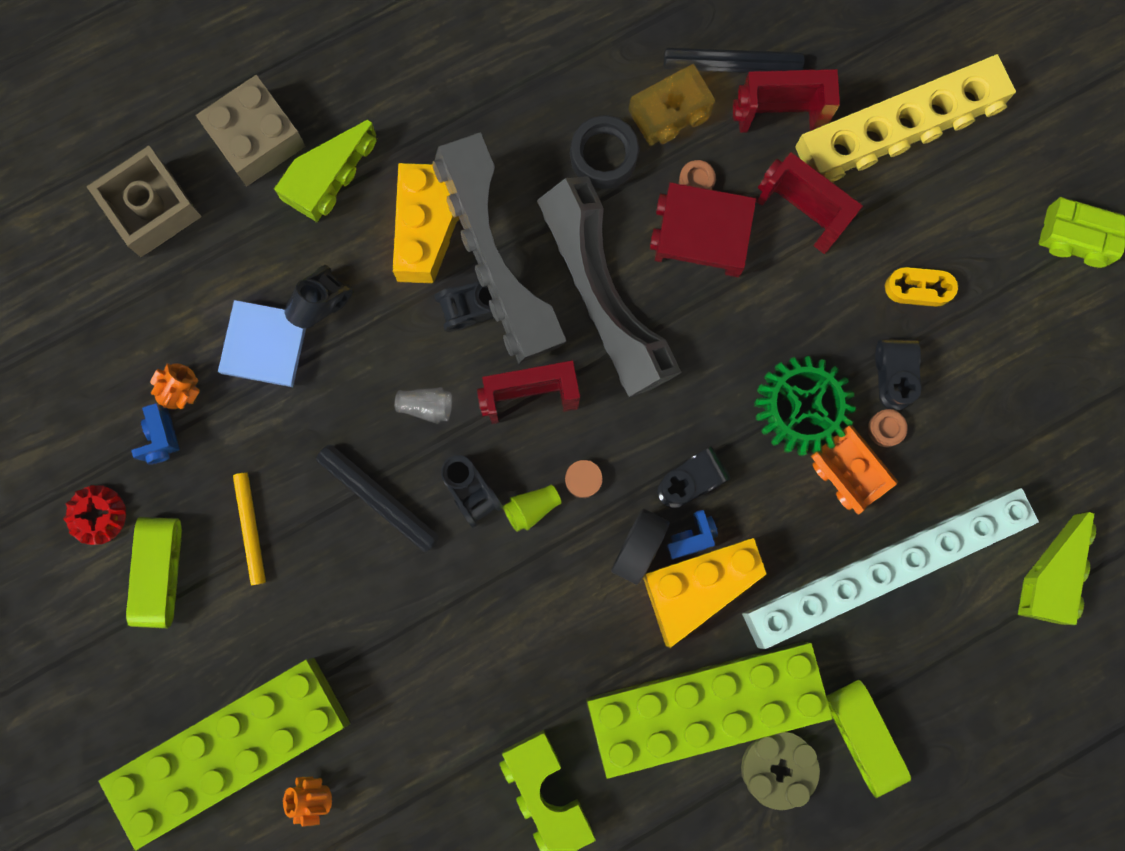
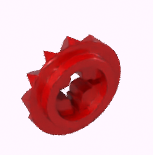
(107, 526)

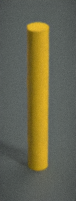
(249, 529)

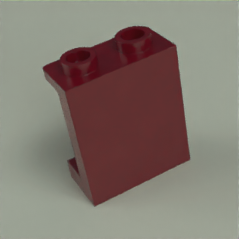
(788, 92)
(811, 195)
(703, 227)
(528, 383)

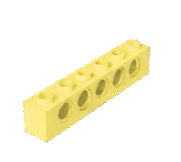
(983, 79)

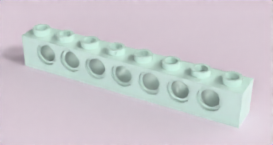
(889, 568)

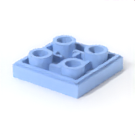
(261, 345)

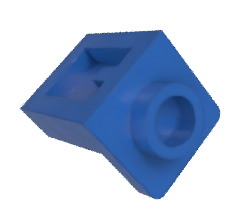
(160, 430)
(686, 543)

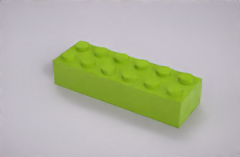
(708, 709)
(224, 753)

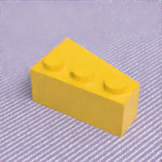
(421, 224)

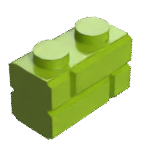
(1083, 232)

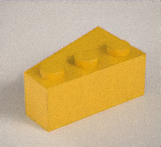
(700, 587)

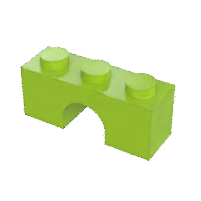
(558, 826)

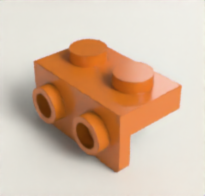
(853, 470)

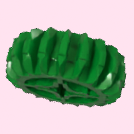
(824, 383)

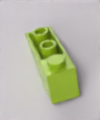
(320, 173)
(1056, 580)

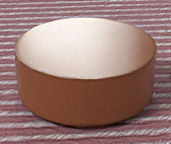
(698, 174)
(887, 428)
(583, 479)

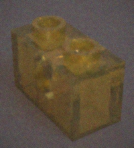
(682, 90)

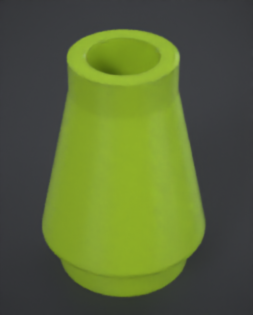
(529, 508)

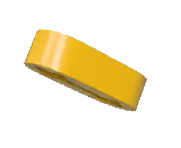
(921, 278)

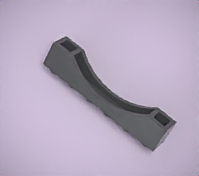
(576, 223)
(528, 321)

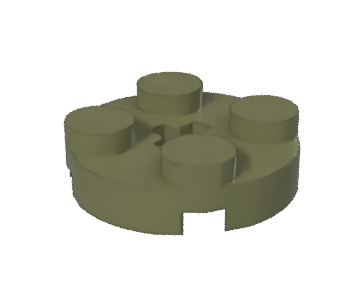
(794, 788)

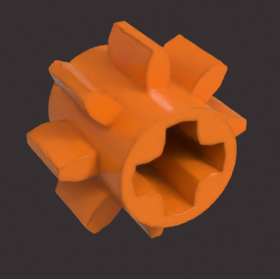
(174, 386)
(307, 801)

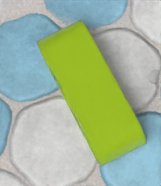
(154, 572)
(868, 739)

